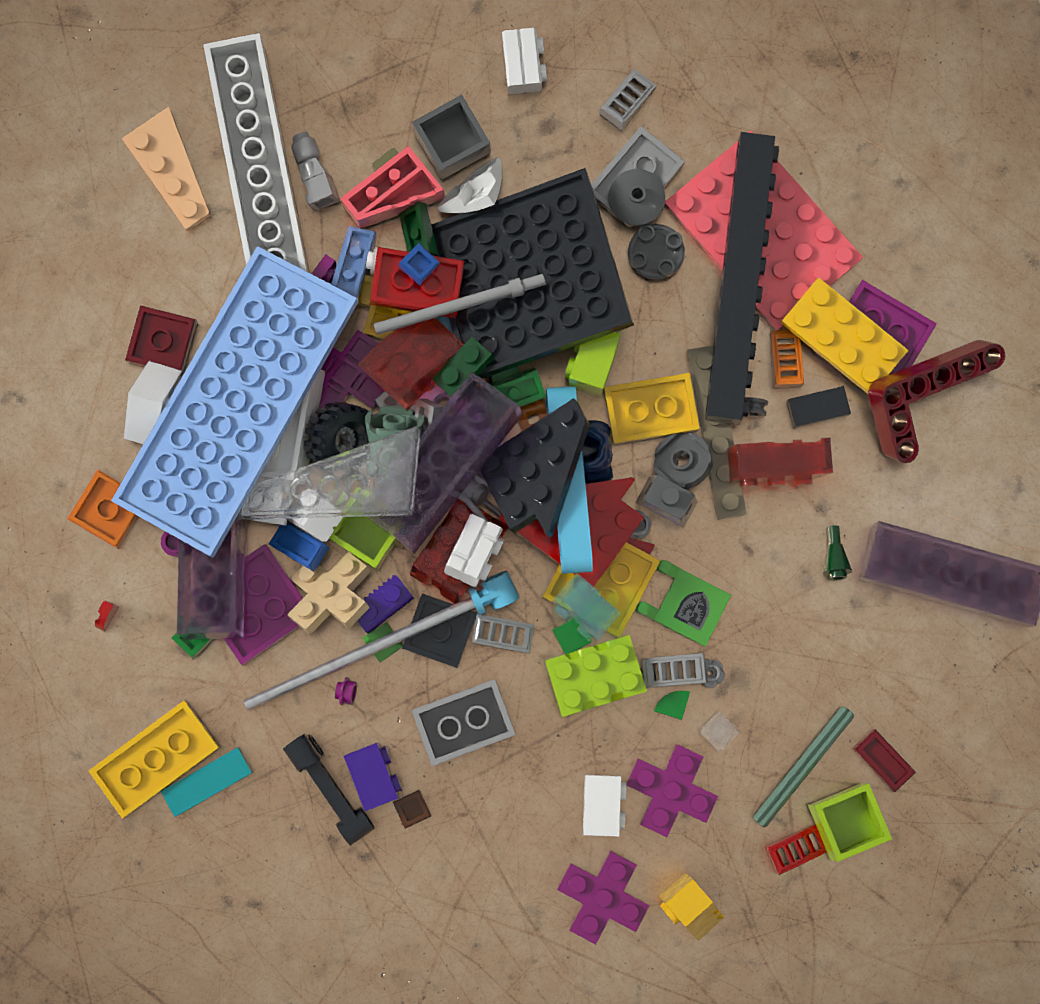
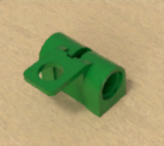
(519, 387)

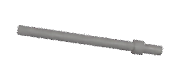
(515, 288)

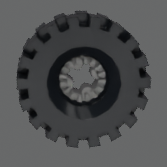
(333, 421)

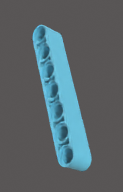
(574, 520)

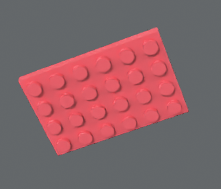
(800, 241)

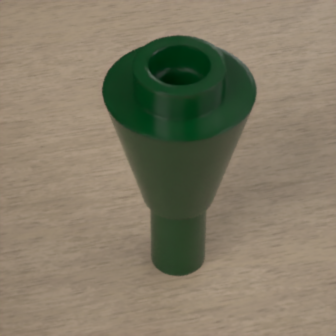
(836, 560)

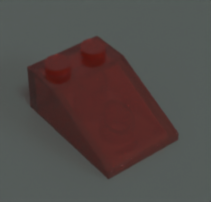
(410, 359)

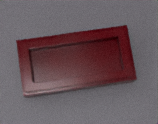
(884, 760)

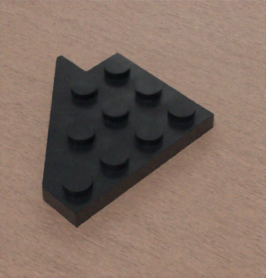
(536, 468)

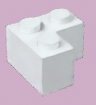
(148, 399)

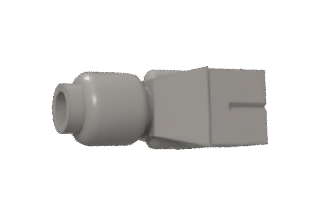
(313, 173)

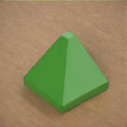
(378, 633)

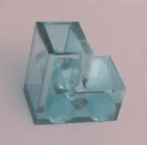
(585, 607)

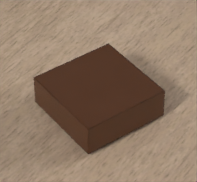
(412, 809)

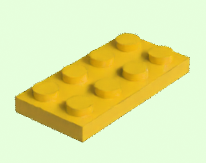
(843, 335)
(153, 759)

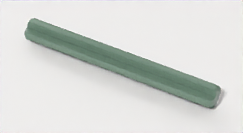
(803, 767)

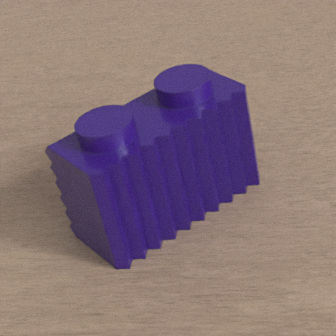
(384, 603)

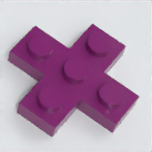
(346, 377)
(671, 790)
(603, 897)

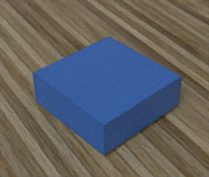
(419, 264)

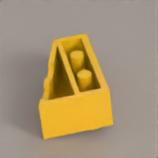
(690, 905)

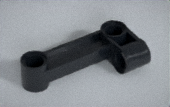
(306, 754)

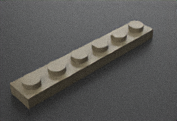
(718, 435)

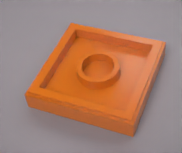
(99, 514)

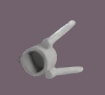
(477, 493)

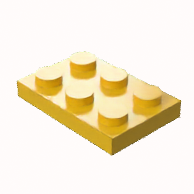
(651, 408)

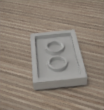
(640, 152)

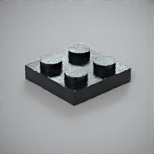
(444, 641)

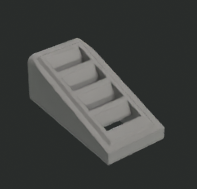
(613, 115)
(478, 631)
(650, 673)

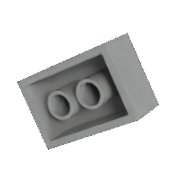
(463, 722)

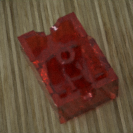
(432, 560)

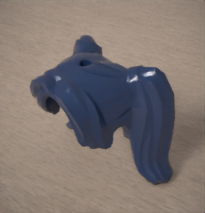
(597, 453)

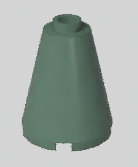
(391, 421)

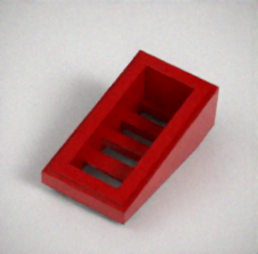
(779, 866)

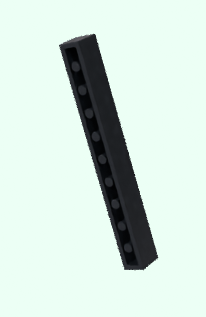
(740, 278)

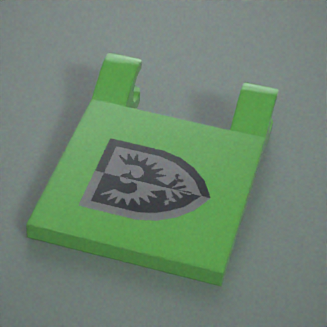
(690, 605)

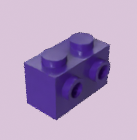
(372, 776)

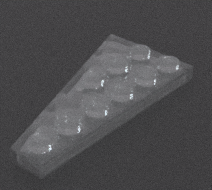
(356, 483)

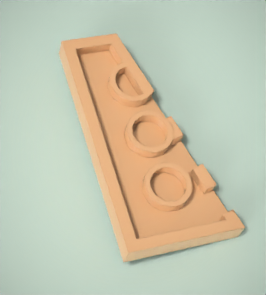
(166, 163)

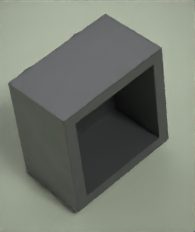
(451, 137)

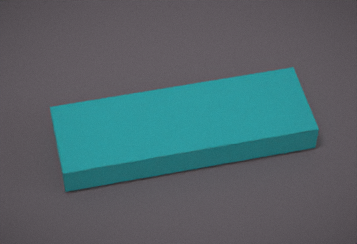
(206, 782)

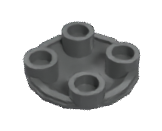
(656, 251)

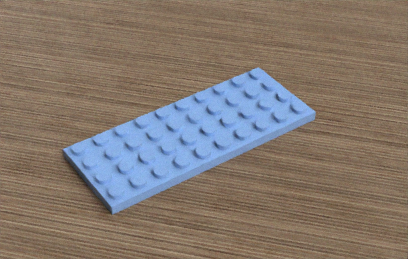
(235, 401)

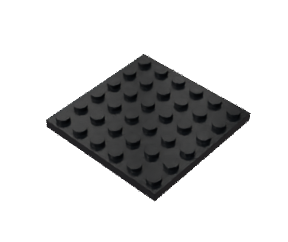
(535, 232)

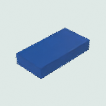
(299, 546)

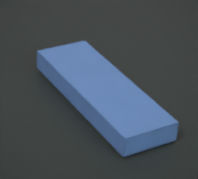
(352, 260)

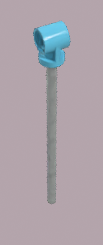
(496, 590)

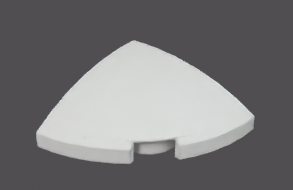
(476, 191)

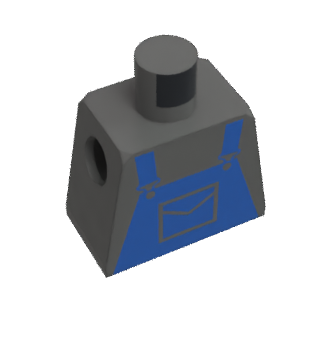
(667, 500)

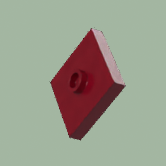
(161, 338)

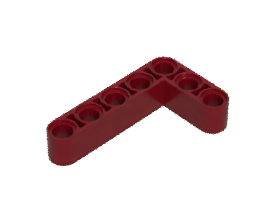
(924, 385)

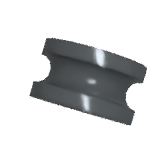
(756, 406)

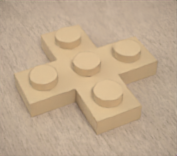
(329, 594)

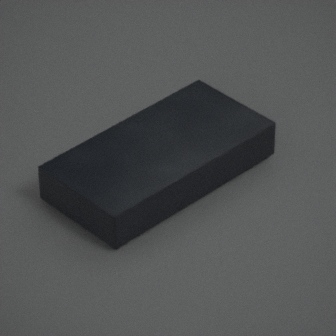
(818, 407)

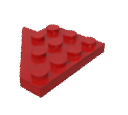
(609, 523)

